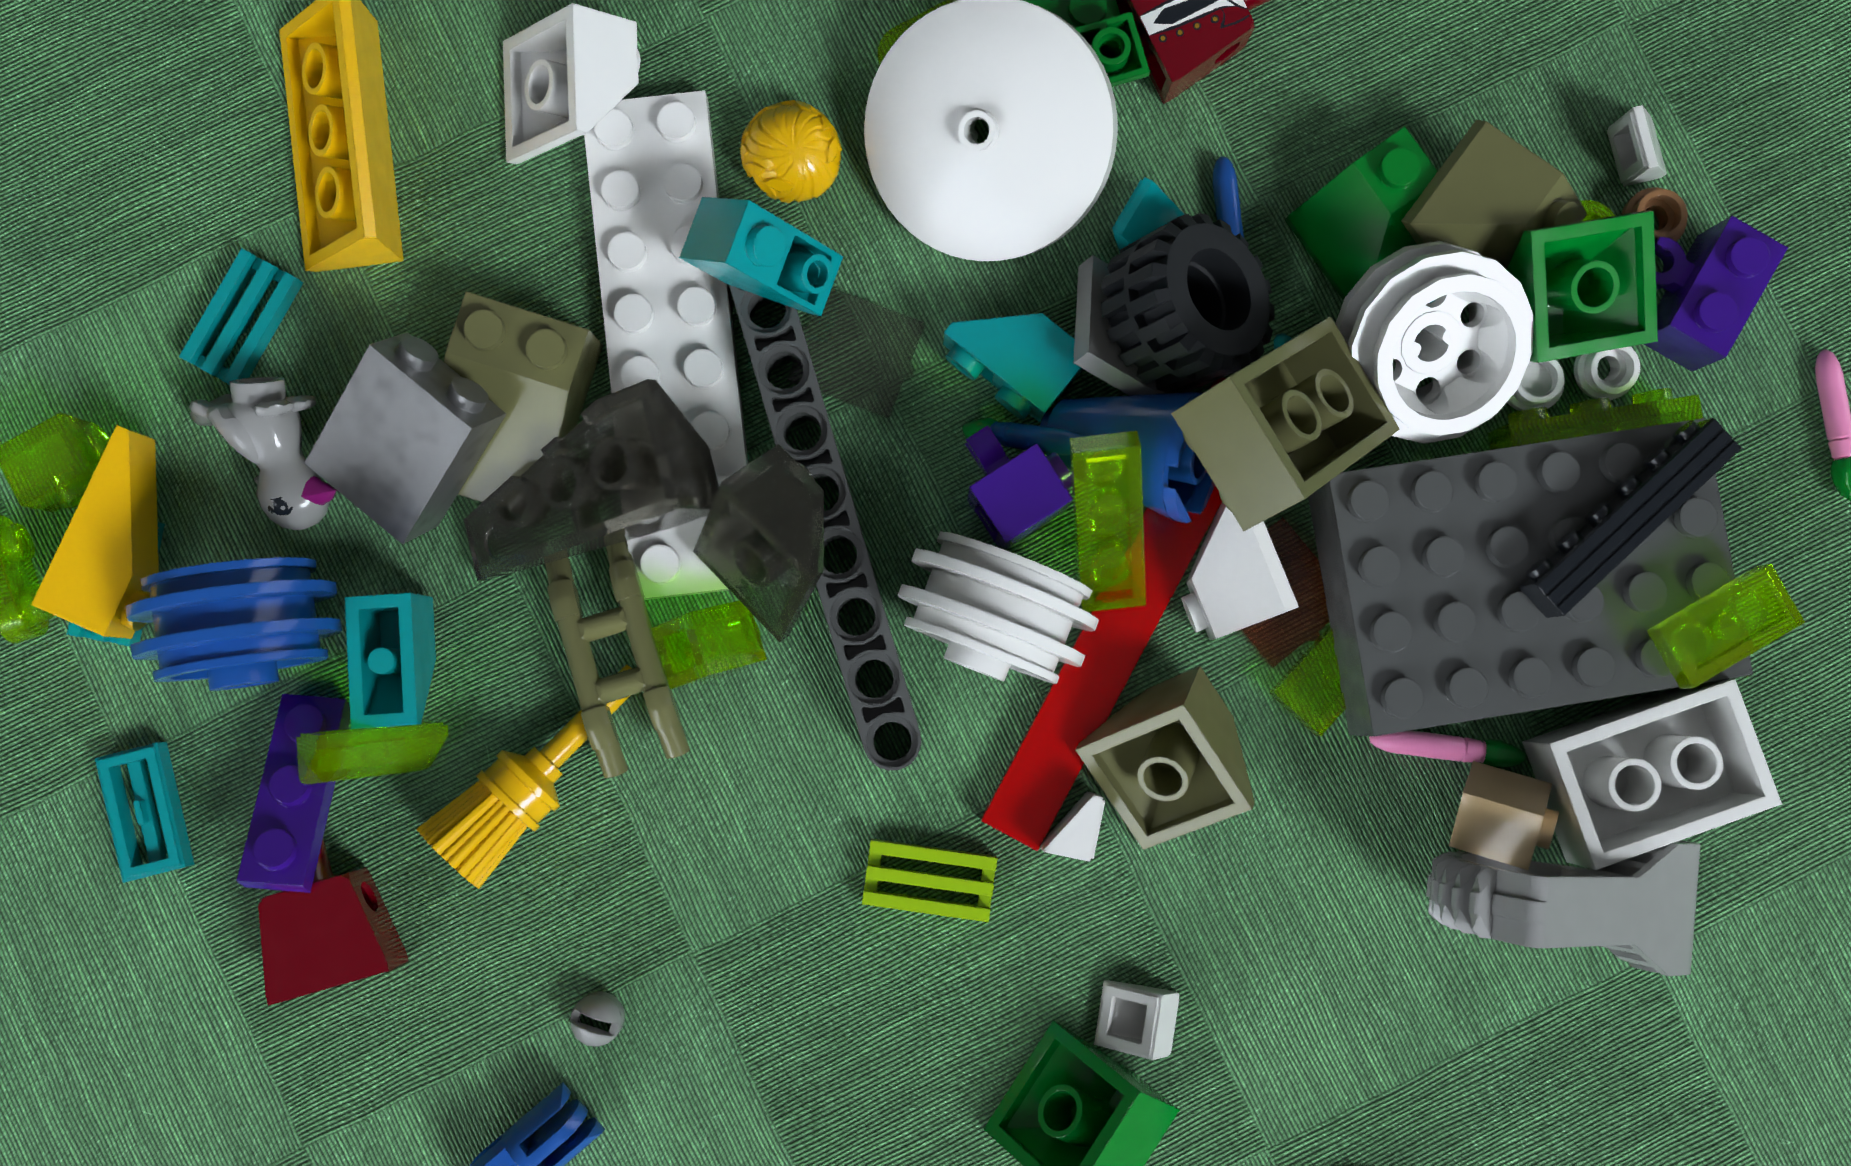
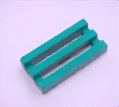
(223, 305)
(168, 807)

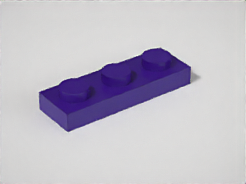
(287, 814)

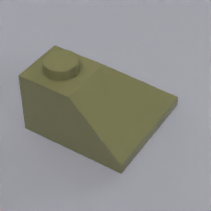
(1491, 195)
(1170, 760)

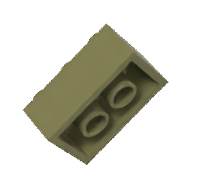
(1286, 424)

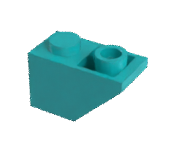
(761, 254)
(1019, 355)

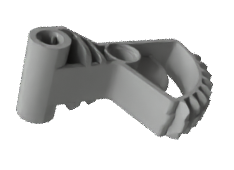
(1633, 907)

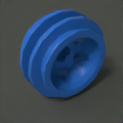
(234, 621)

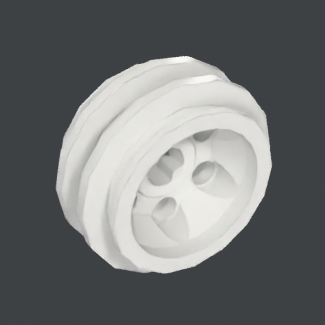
(1470, 363)
(997, 609)

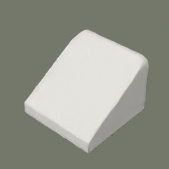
(1636, 147)
(1078, 830)
(1137, 1019)

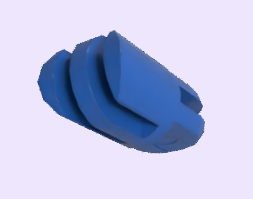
(544, 1135)

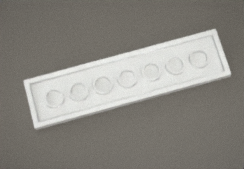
(660, 313)

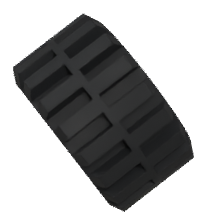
(1188, 304)

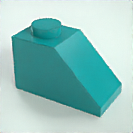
(389, 658)

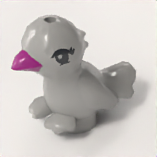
(268, 432)

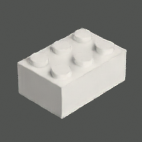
(1652, 773)

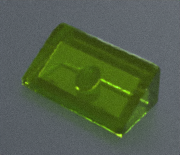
(368, 751)

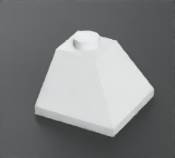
(565, 77)
(1236, 579)

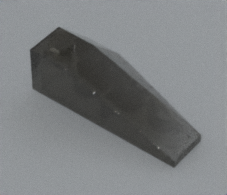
(611, 479)

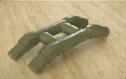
(646, 677)

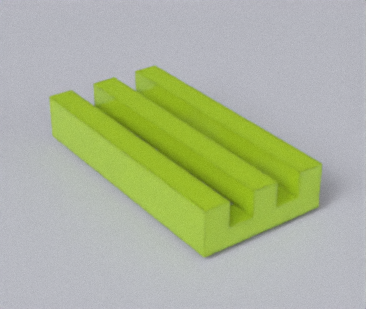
(982, 887)

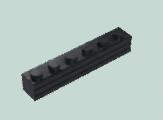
(1629, 517)

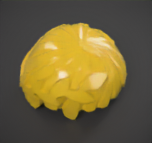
(791, 151)

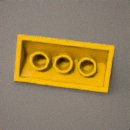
(340, 137)

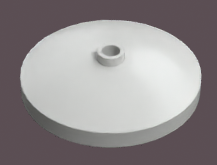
(1045, 116)

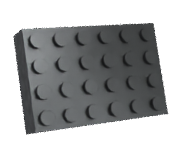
(1430, 570)

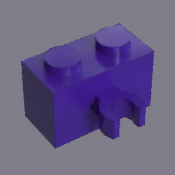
(1711, 290)
(1018, 492)

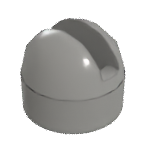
(601, 1007)

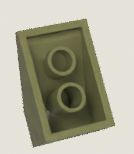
(531, 371)

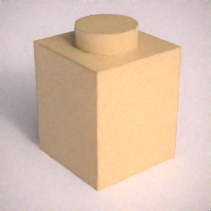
(1503, 816)

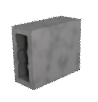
(404, 436)

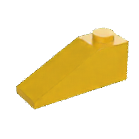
(108, 542)

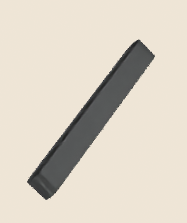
(784, 409)

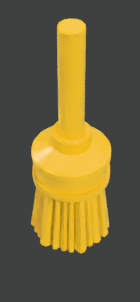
(509, 797)

